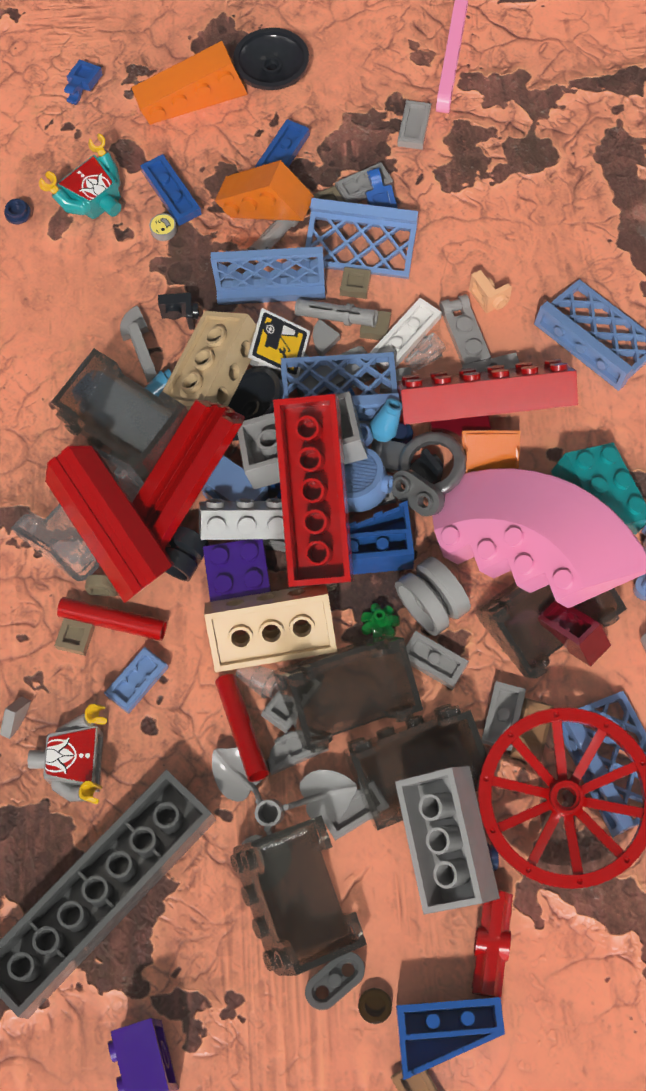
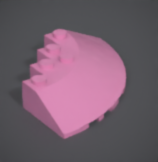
(540, 532)

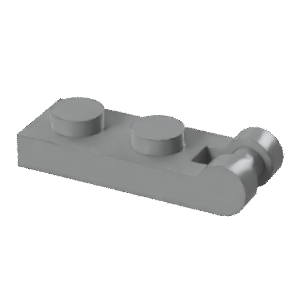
(464, 330)

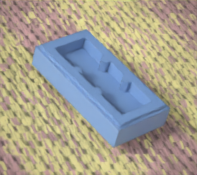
(136, 680)

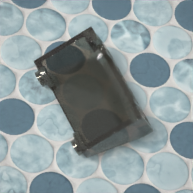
(515, 627)
(348, 689)

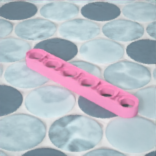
(451, 56)

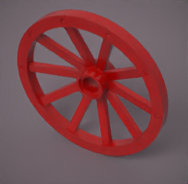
(528, 868)

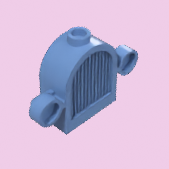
(367, 479)

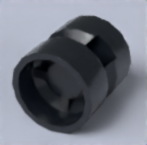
(184, 551)

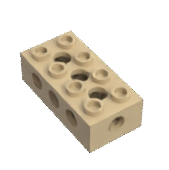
(213, 359)
(266, 646)

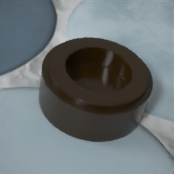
(375, 1006)

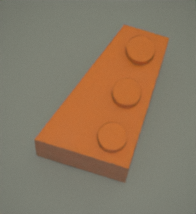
(265, 193)

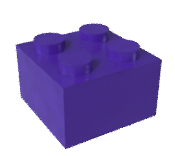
(236, 569)
(142, 1057)

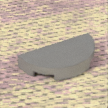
(288, 752)

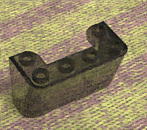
(118, 413)
(413, 750)
(295, 899)

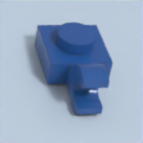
(82, 76)
(380, 194)

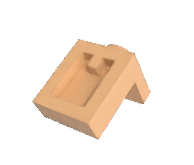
(486, 293)

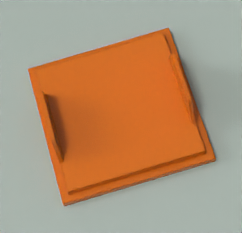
(491, 449)

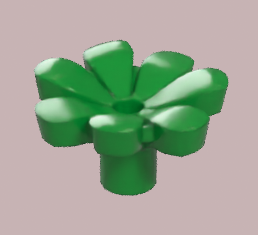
(379, 621)

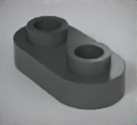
(416, 490)
(335, 981)

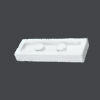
(408, 332)

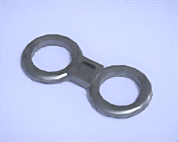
(398, 456)

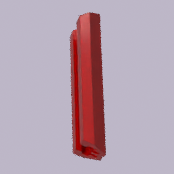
(186, 466)
(106, 519)

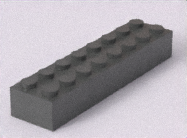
(98, 892)

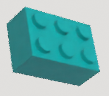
(605, 475)

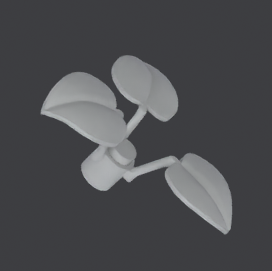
(323, 791)

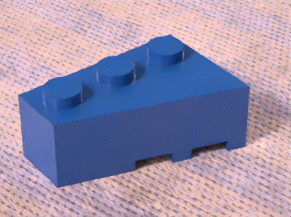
(383, 542)
(444, 1030)

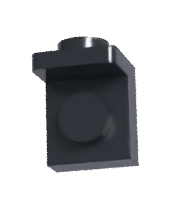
(177, 306)
(428, 466)

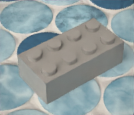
(259, 443)
(447, 840)

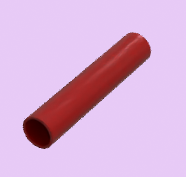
(112, 618)
(241, 728)

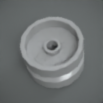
(433, 595)

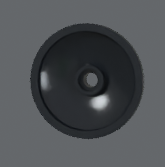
(271, 58)
(256, 393)

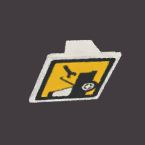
(277, 339)

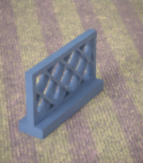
(367, 216)
(263, 286)
(585, 344)
(366, 403)
(577, 740)

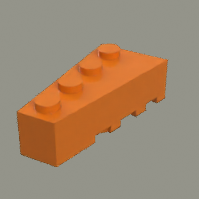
(190, 85)

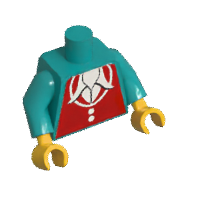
(90, 187)

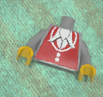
(73, 757)

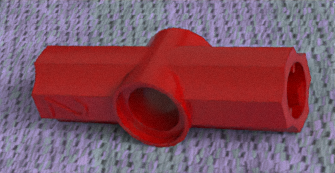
(492, 946)

